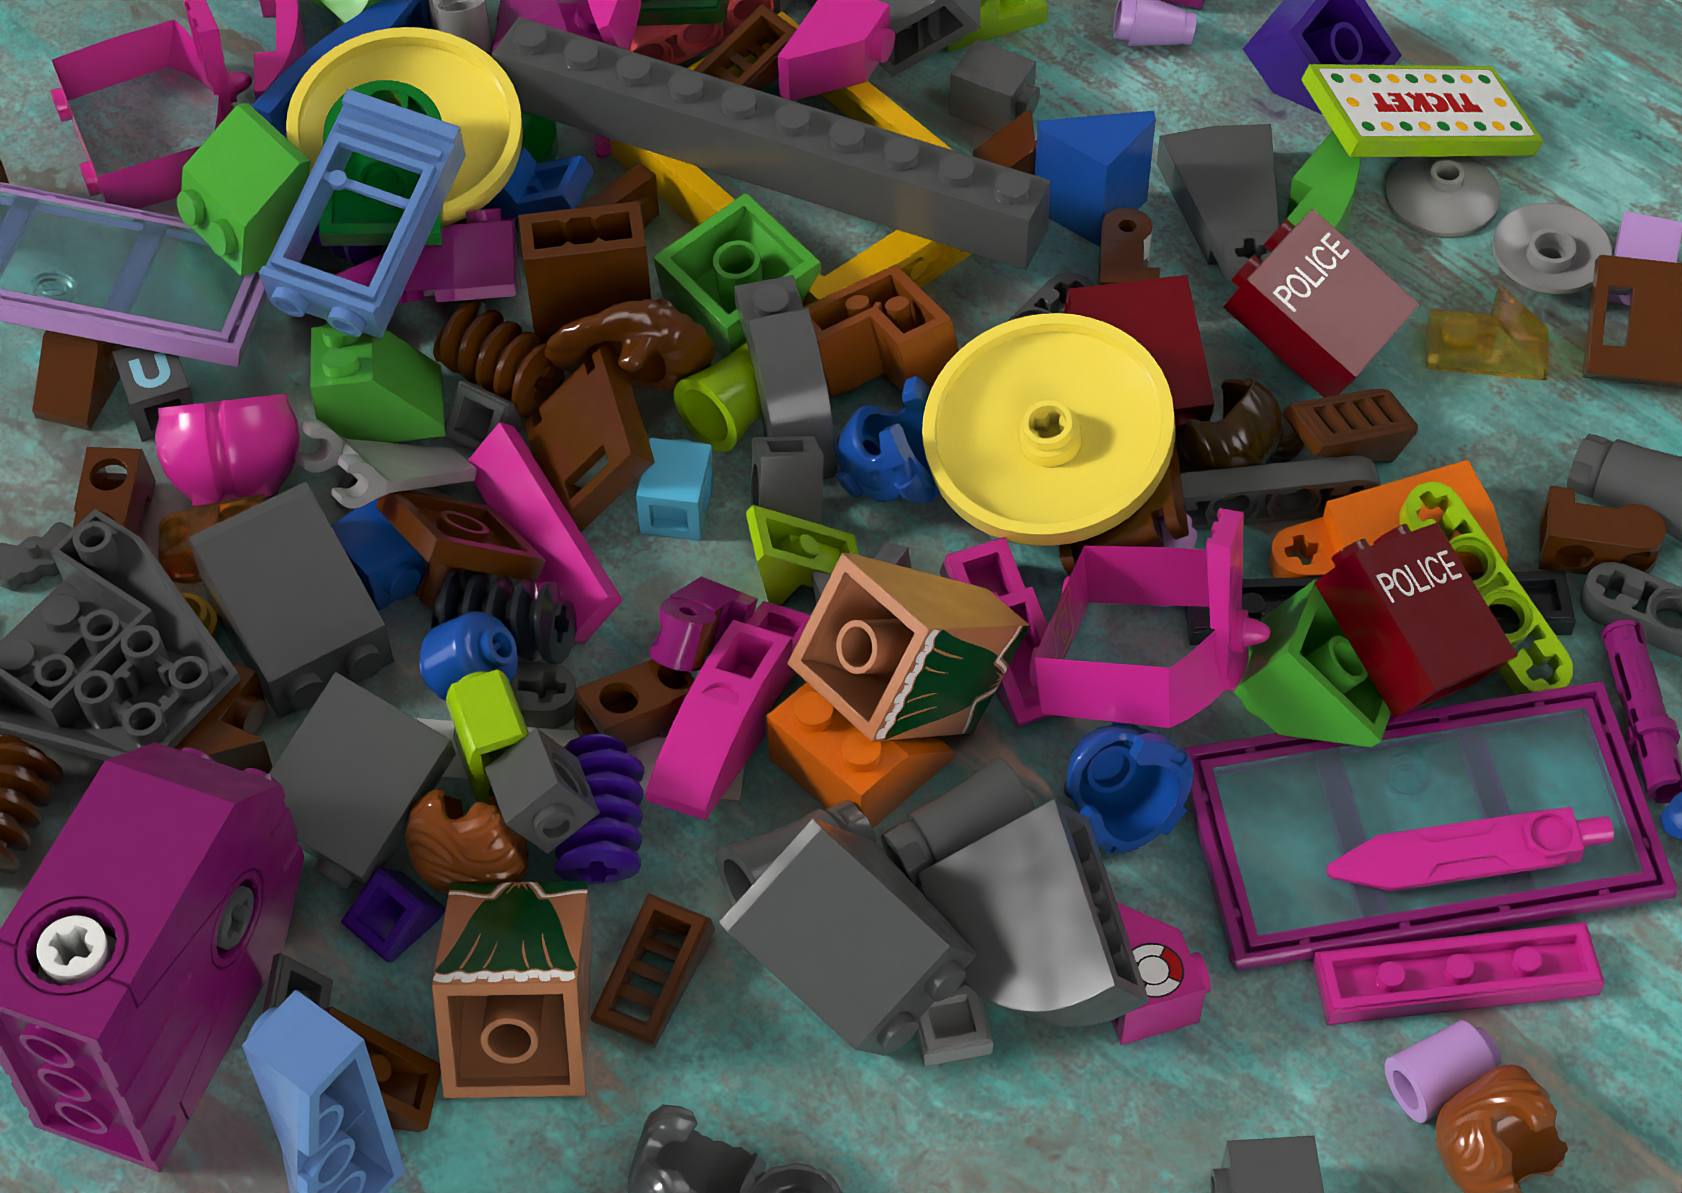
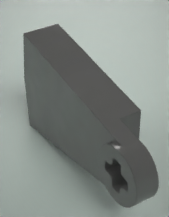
(1224, 189)

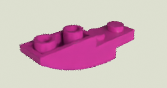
(726, 711)

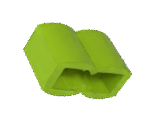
(485, 724)

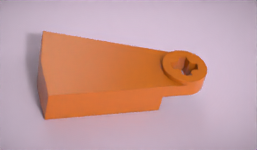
(1376, 512)

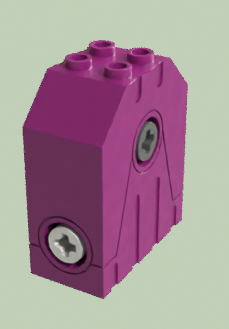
(144, 947)

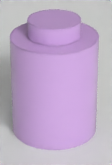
(1439, 1068)

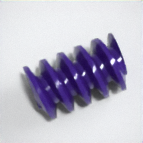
(608, 843)

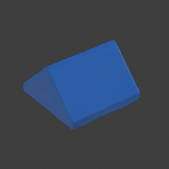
(1095, 167)

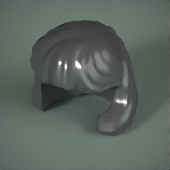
(681, 1160)

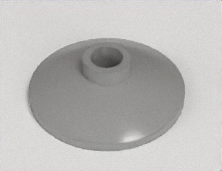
(1443, 195)
(1550, 247)

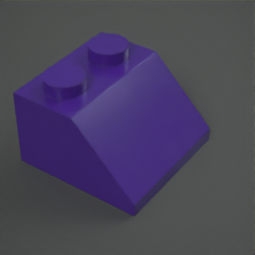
(1316, 34)

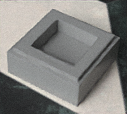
(954, 1029)

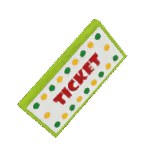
(1421, 110)

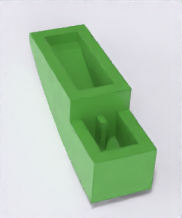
(1325, 184)

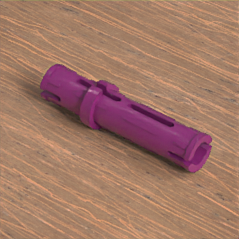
(1650, 731)

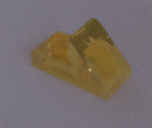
(1494, 344)

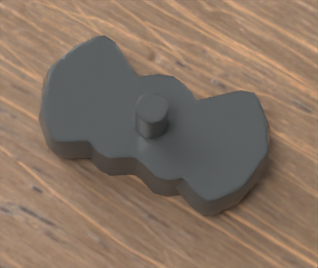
(30, 558)

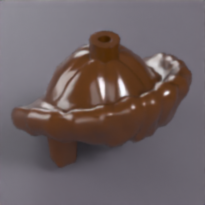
(651, 336)

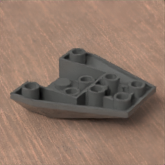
(109, 652)

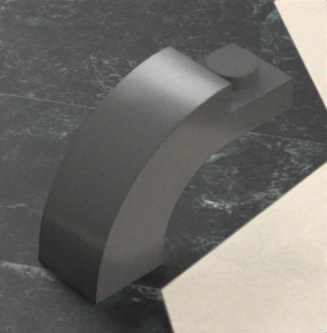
(787, 364)

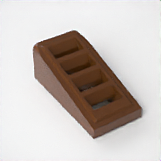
(758, 29)
(1353, 425)
(653, 915)

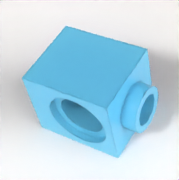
(676, 489)

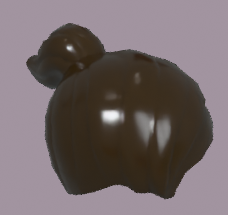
(1246, 435)

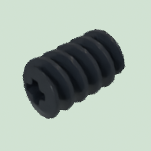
(539, 622)

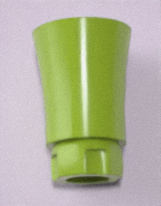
(720, 400)

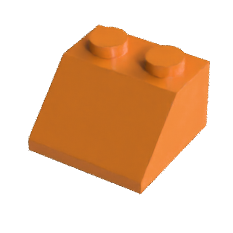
(841, 764)

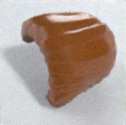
(461, 847)
(1499, 1133)

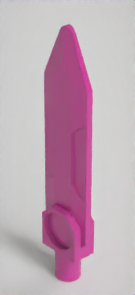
(1471, 850)

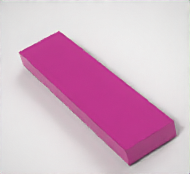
(526, 500)
(1457, 973)

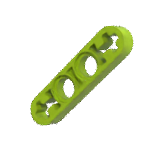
(1496, 587)

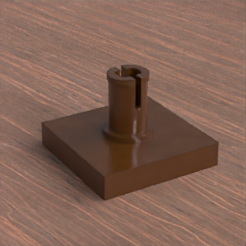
(458, 538)

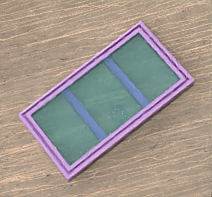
(121, 277)

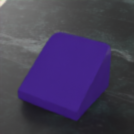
(392, 913)

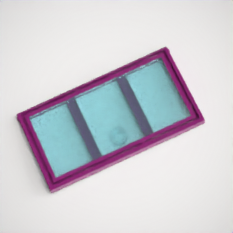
(1288, 806)

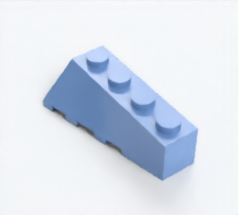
(322, 1101)

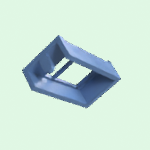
(390, 136)

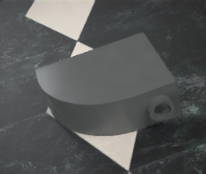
(1040, 920)

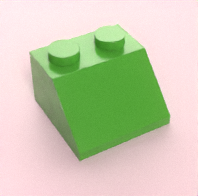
(242, 188)
(726, 251)
(375, 387)
(1310, 677)

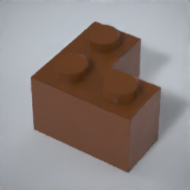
(881, 329)

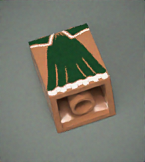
(906, 649)
(514, 989)

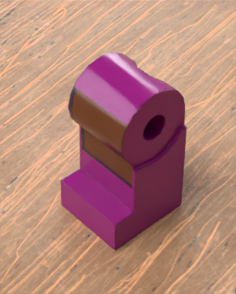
(695, 621)

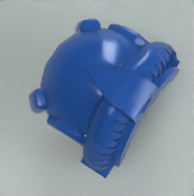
(885, 452)
(1128, 785)

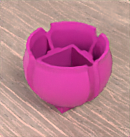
(228, 447)

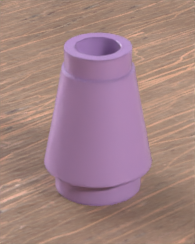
(1153, 23)

